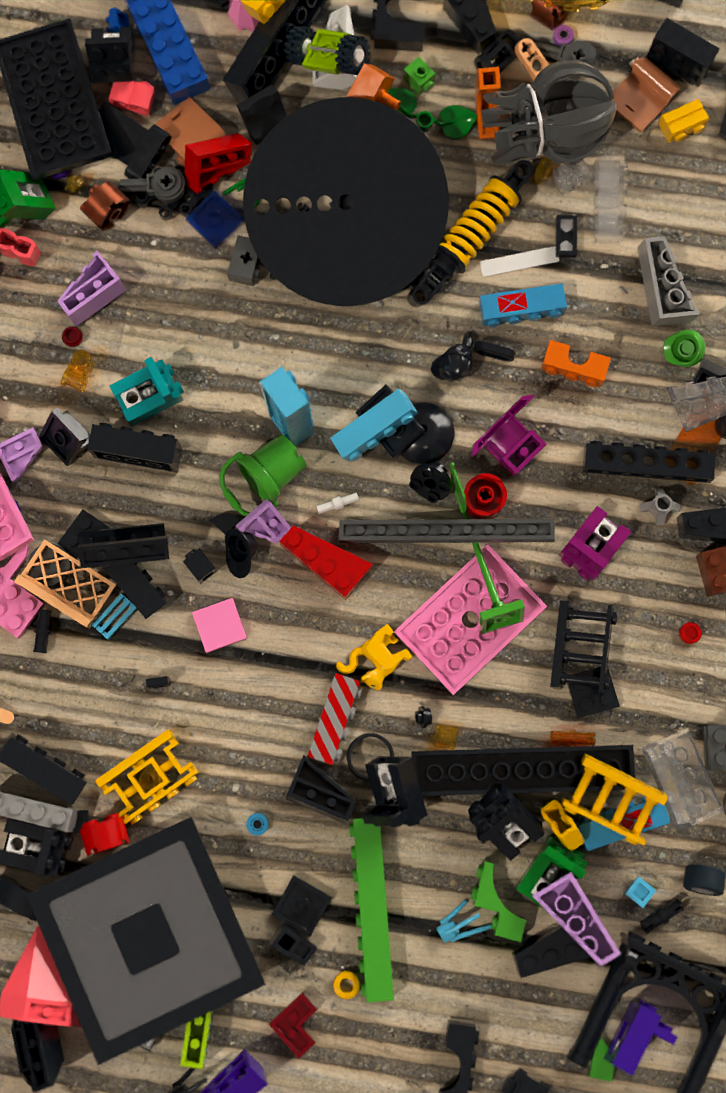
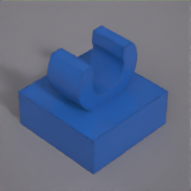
(116, 20)

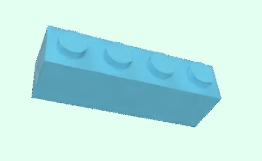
(374, 425)

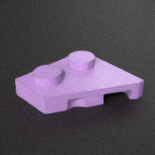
(20, 452)
(265, 523)

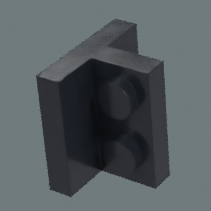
(64, 436)

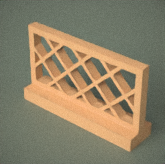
(56, 600)

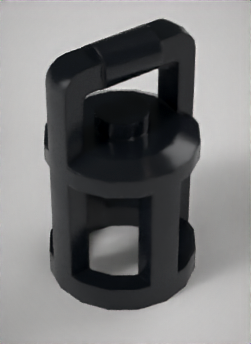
(500, 48)

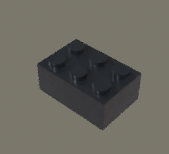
(682, 52)

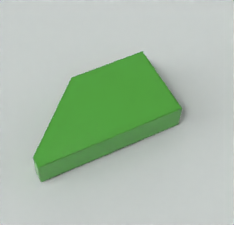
(600, 1067)

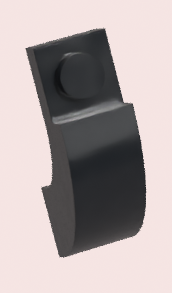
(14, 897)

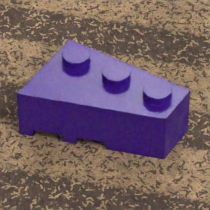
(239, 1076)

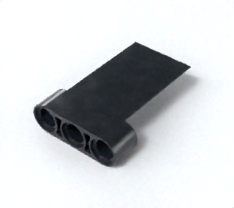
(133, 143)

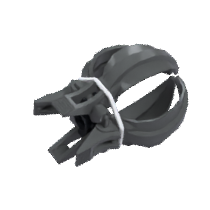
(565, 110)

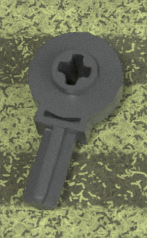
(572, 51)
(156, 184)

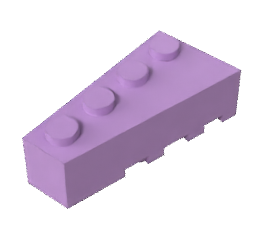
(573, 911)

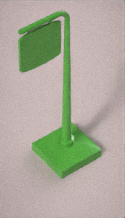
(500, 614)

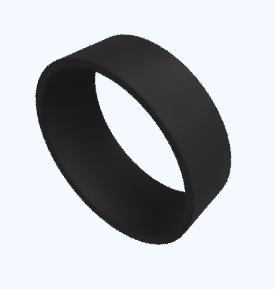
(365, 778)

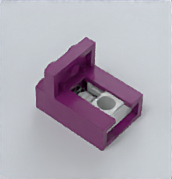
(584, 556)

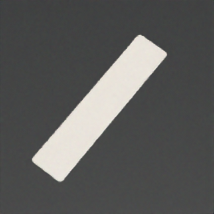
(518, 261)

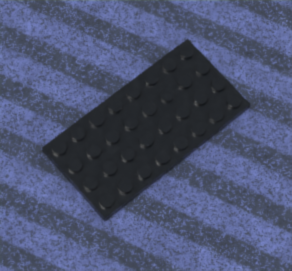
(52, 100)

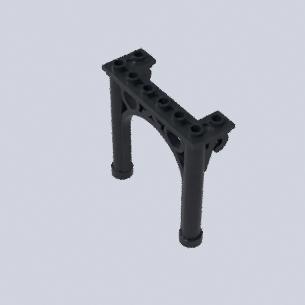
(612, 990)

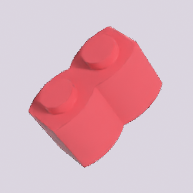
(133, 96)
(19, 247)

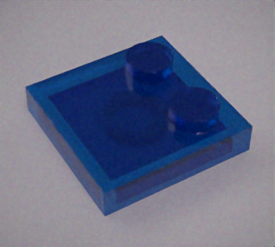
(214, 219)

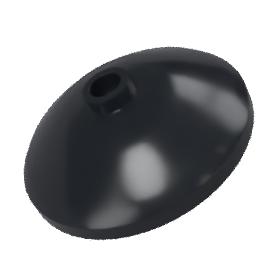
(437, 440)

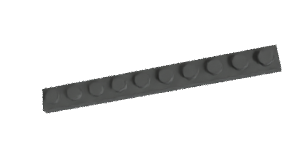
(447, 531)

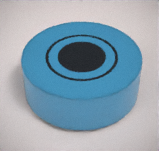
(257, 824)

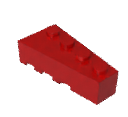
(328, 562)

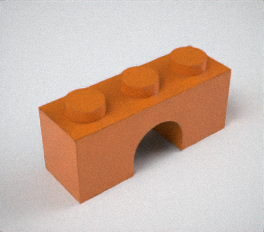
(557, 362)

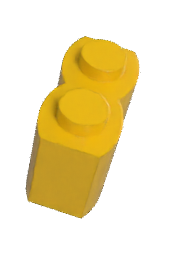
(562, 825)

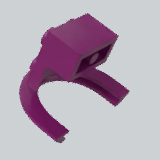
(510, 441)

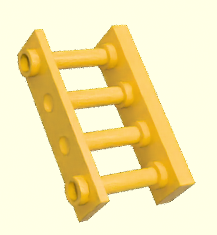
(632, 788)

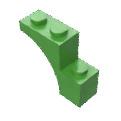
(484, 896)

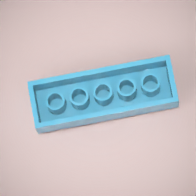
(288, 405)

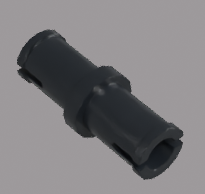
(42, 631)
(661, 915)

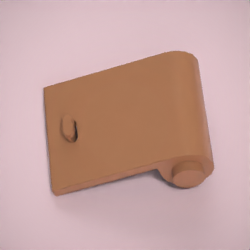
(644, 94)
(188, 125)

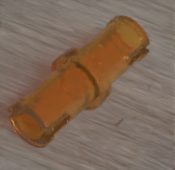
(572, 738)

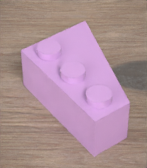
(91, 290)

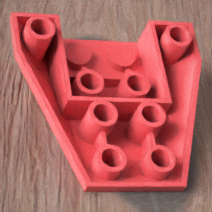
(36, 988)

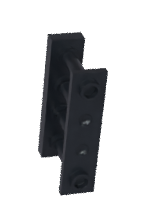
(122, 545)
(565, 635)

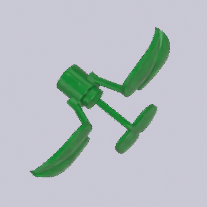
(454, 119)

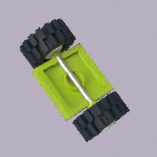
(327, 50)

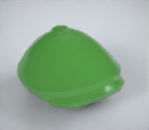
(684, 348)

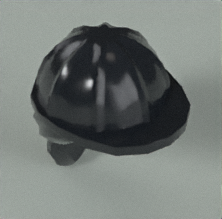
(455, 362)

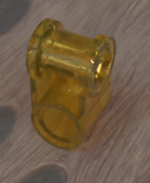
(78, 372)

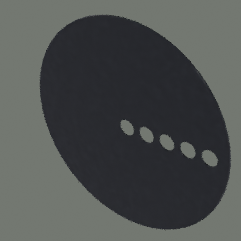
(396, 192)

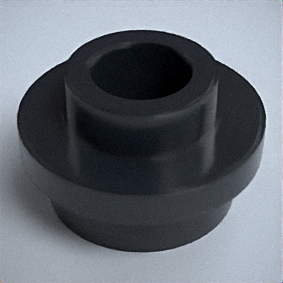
(423, 716)

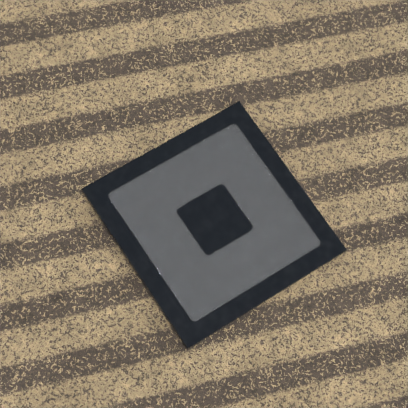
(145, 940)

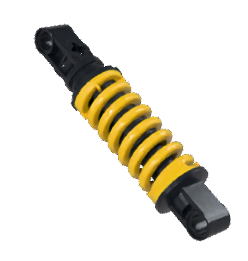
(470, 229)

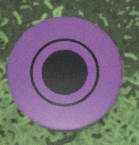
(563, 34)

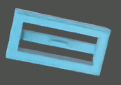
(106, 613)

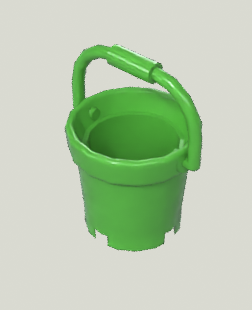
(265, 470)

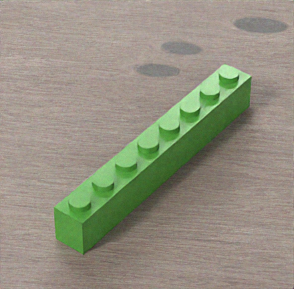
(373, 911)

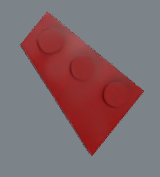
(214, 158)

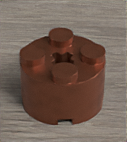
(548, 16)
(105, 205)

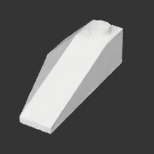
(340, 22)

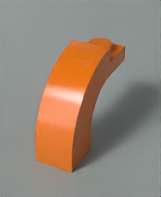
(486, 81)

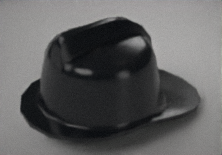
(239, 551)

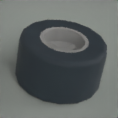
(704, 880)

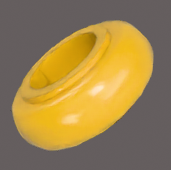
(356, 985)

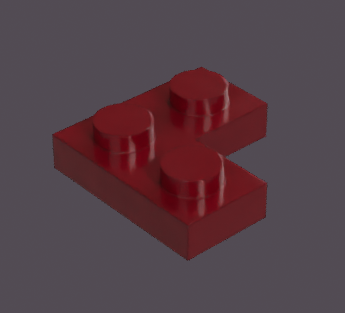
(289, 1025)

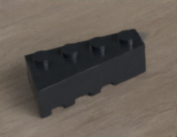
(548, 952)

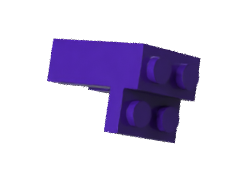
(635, 1034)

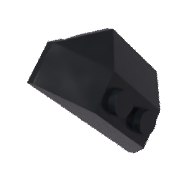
(37, 1053)

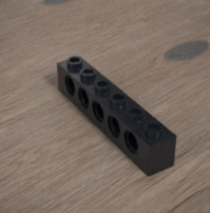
(703, 458)

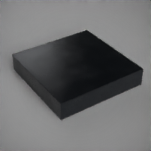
(301, 906)

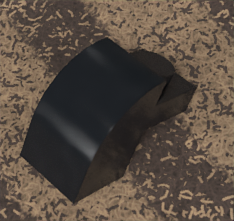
(292, 944)

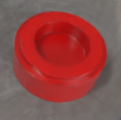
(690, 633)

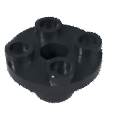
(431, 481)

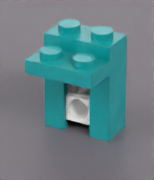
(155, 373)

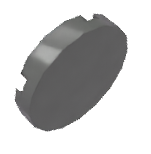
(51, 568)

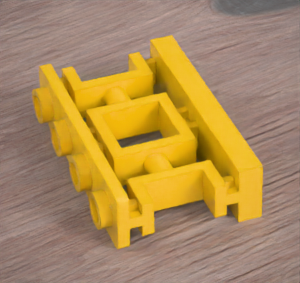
(138, 762)

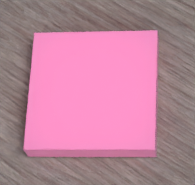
(219, 625)

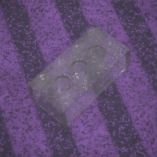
(683, 778)

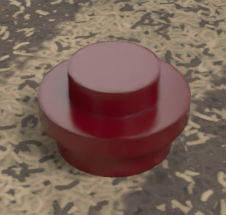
(72, 336)

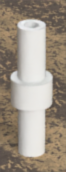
(337, 503)

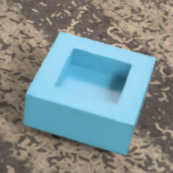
(640, 891)

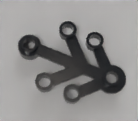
(143, 203)

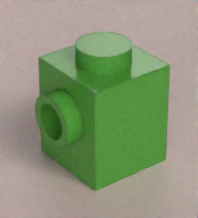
(419, 76)

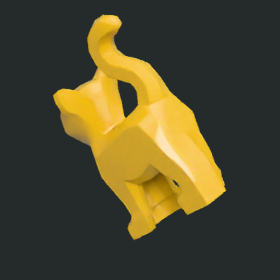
(378, 655)

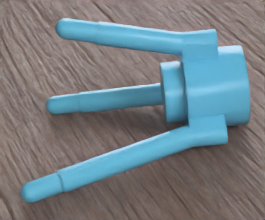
(449, 930)

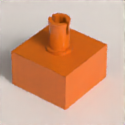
(374, 85)

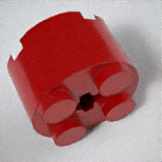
(495, 492)
(104, 835)

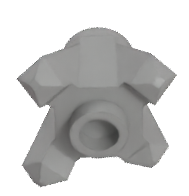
(660, 506)

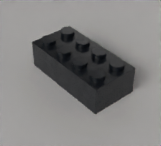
(135, 448)

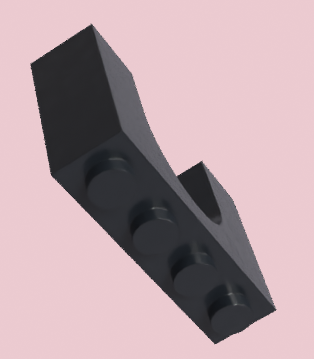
(395, 34)

